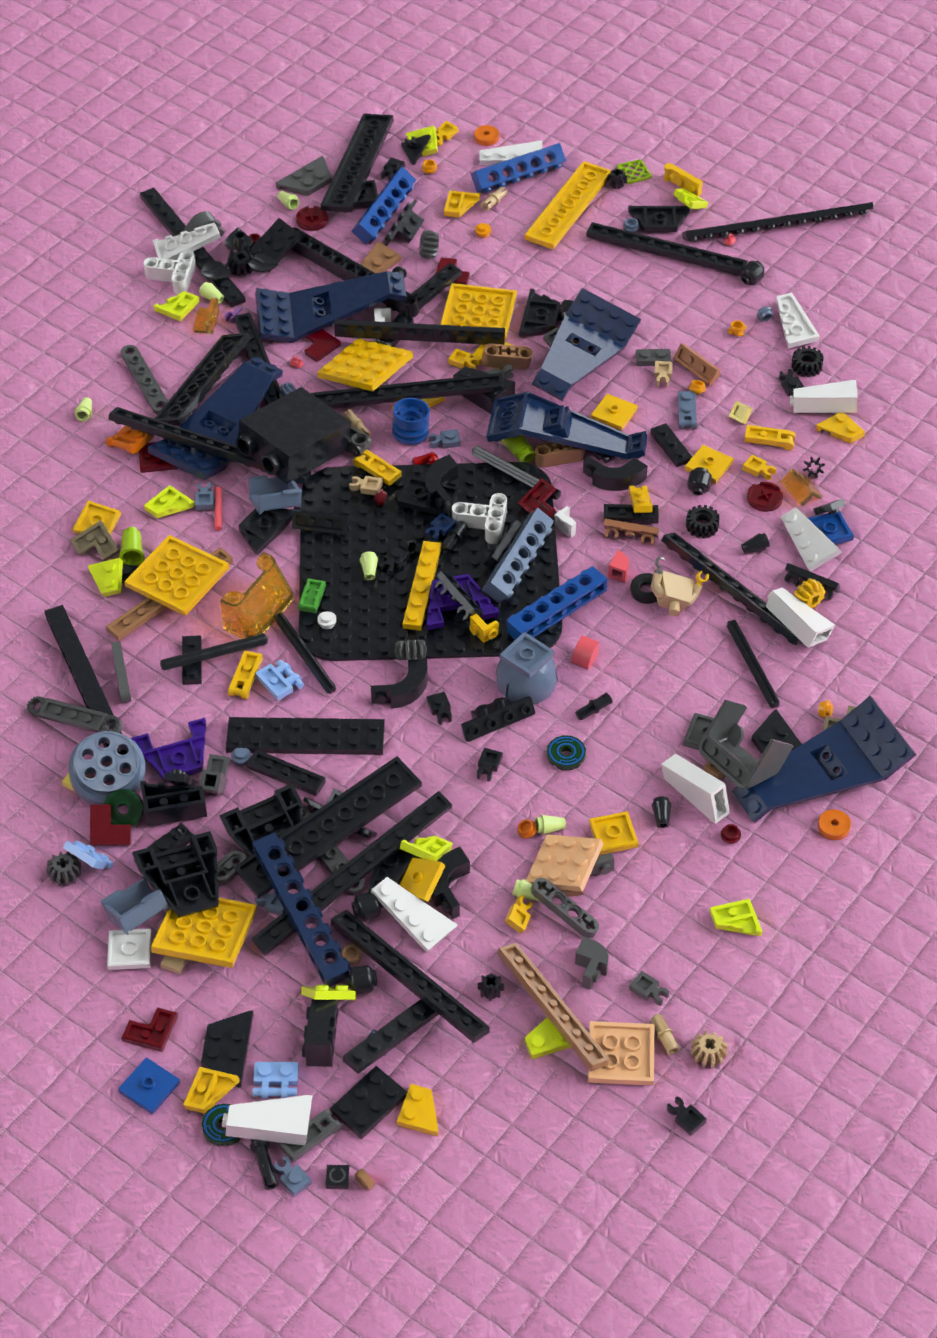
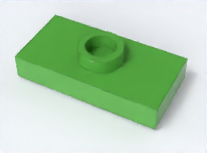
(311, 595)

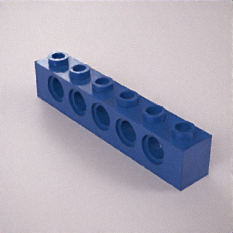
(553, 152)
(384, 204)
(557, 604)

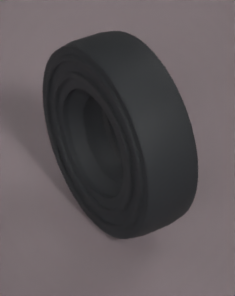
(637, 594)

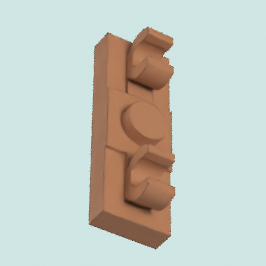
(697, 364)
(631, 530)

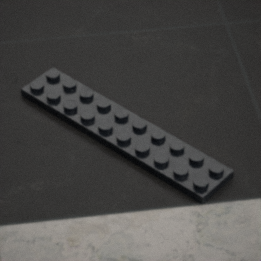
(357, 163)
(336, 821)

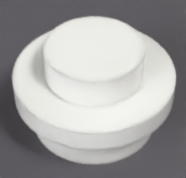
(327, 620)

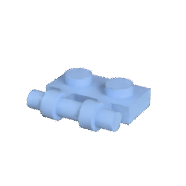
(275, 683)
(88, 854)
(275, 1074)

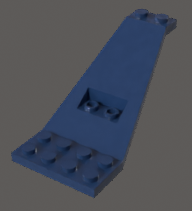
(304, 312)
(595, 326)
(220, 418)
(548, 421)
(860, 744)

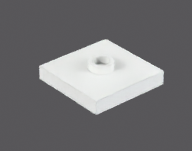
(129, 950)

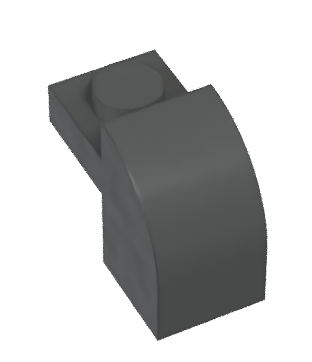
(202, 219)
(214, 777)
(594, 958)

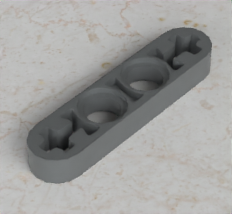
(121, 671)
(562, 910)

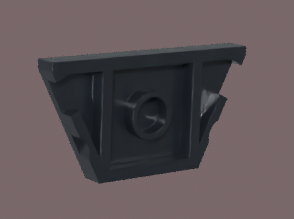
(659, 217)
(539, 314)
(264, 528)
(774, 728)
(228, 1044)

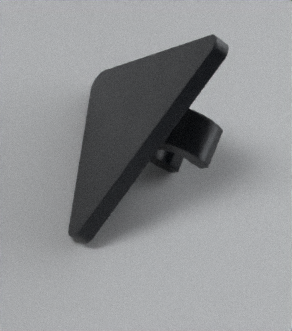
(415, 147)

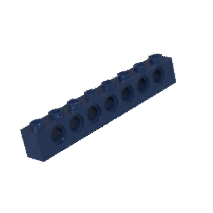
(329, 973)

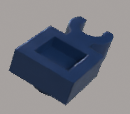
(440, 525)

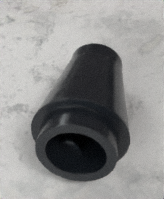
(756, 543)
(661, 808)

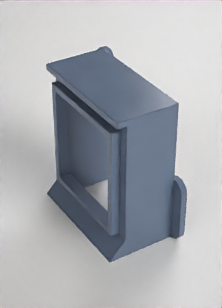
(273, 493)
(133, 905)

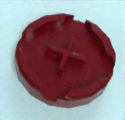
(311, 218)
(764, 496)

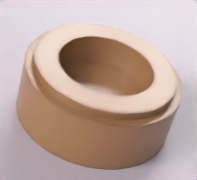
(352, 954)
(364, 1180)

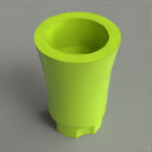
(520, 448)
(131, 547)

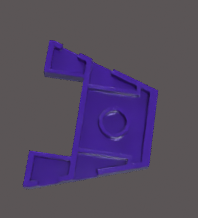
(442, 603)
(181, 755)

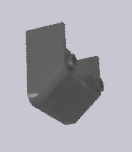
(723, 749)

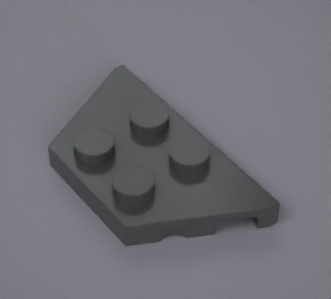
(308, 178)

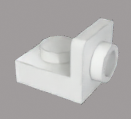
(382, 314)
(565, 523)

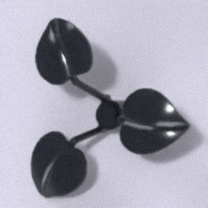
(238, 241)

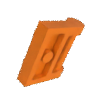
(129, 439)

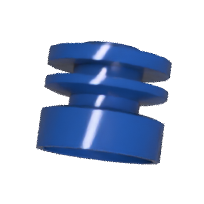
(410, 421)

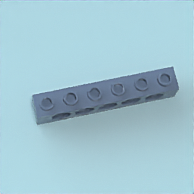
(518, 555)

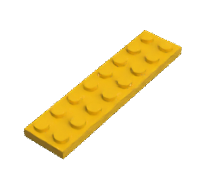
(567, 205)

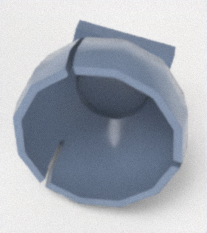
(527, 670)

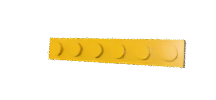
(421, 585)

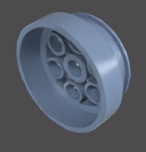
(94, 790)

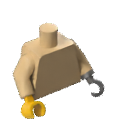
(675, 590)

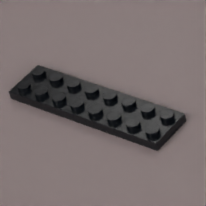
(202, 379)
(306, 735)

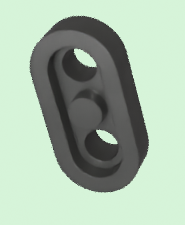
(227, 865)

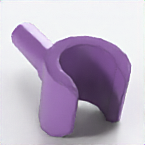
(230, 315)

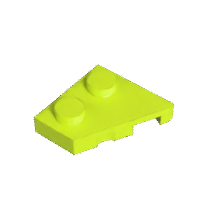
(323, 992)

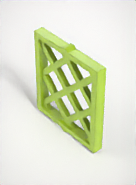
(637, 178)

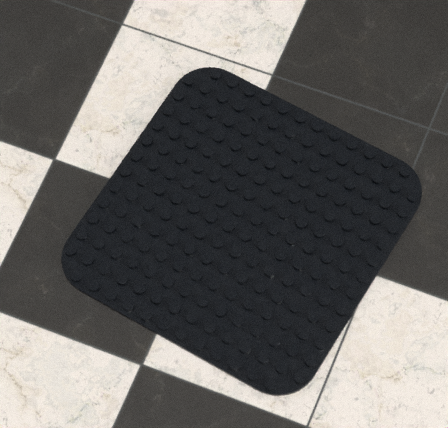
(374, 610)

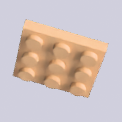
(566, 861)
(629, 1050)

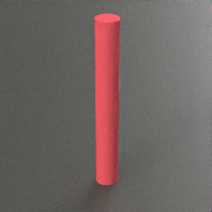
(218, 508)

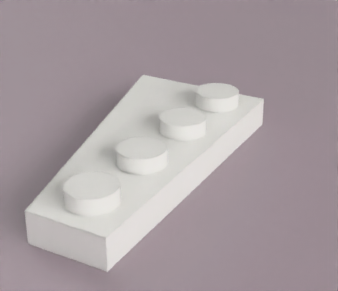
(500, 154)
(172, 246)
(795, 323)
(810, 541)
(415, 916)

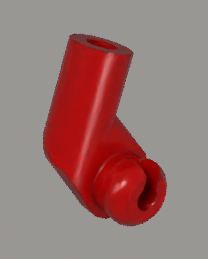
(424, 459)

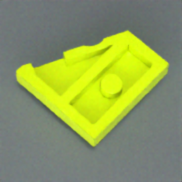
(431, 147)
(690, 199)
(178, 306)
(168, 502)
(108, 576)
(427, 848)
(736, 917)
(545, 1040)

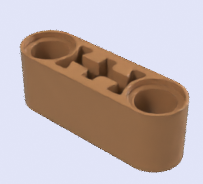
(500, 355)
(557, 454)

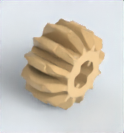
(709, 1049)

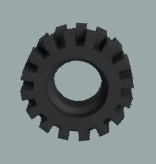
(807, 354)
(702, 529)

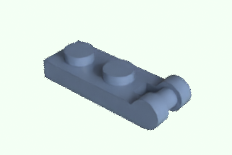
(687, 409)

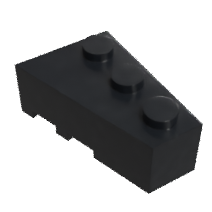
(486, 400)
(172, 803)
(320, 1033)

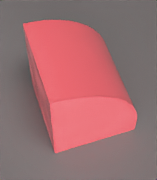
(619, 567)
(585, 652)

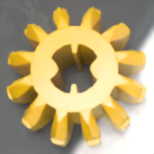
(810, 592)

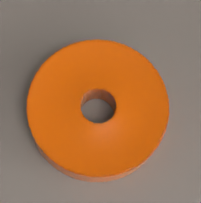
(486, 135)
(834, 817)

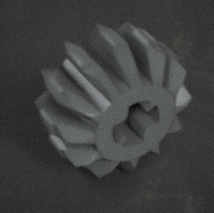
(429, 244)
(410, 649)
(64, 868)

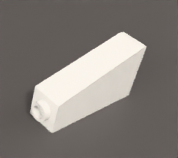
(826, 398)
(799, 618)
(697, 787)
(270, 1120)

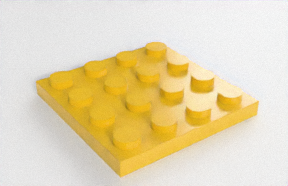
(479, 307)
(365, 364)
(177, 575)
(206, 936)

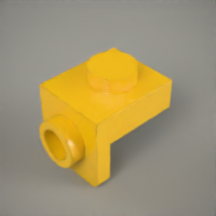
(482, 630)

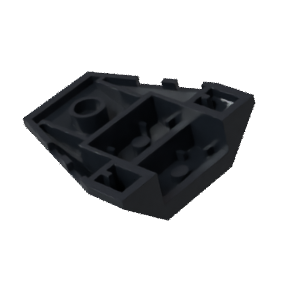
(264, 818)
(183, 874)

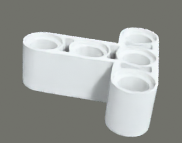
(175, 271)
(486, 517)

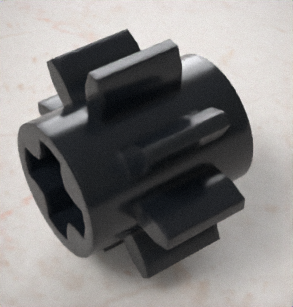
(617, 178)
(811, 470)
(490, 986)

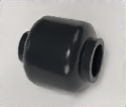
(752, 272)
(699, 481)
(366, 906)
(362, 979)

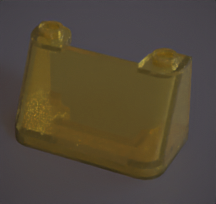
(256, 608)

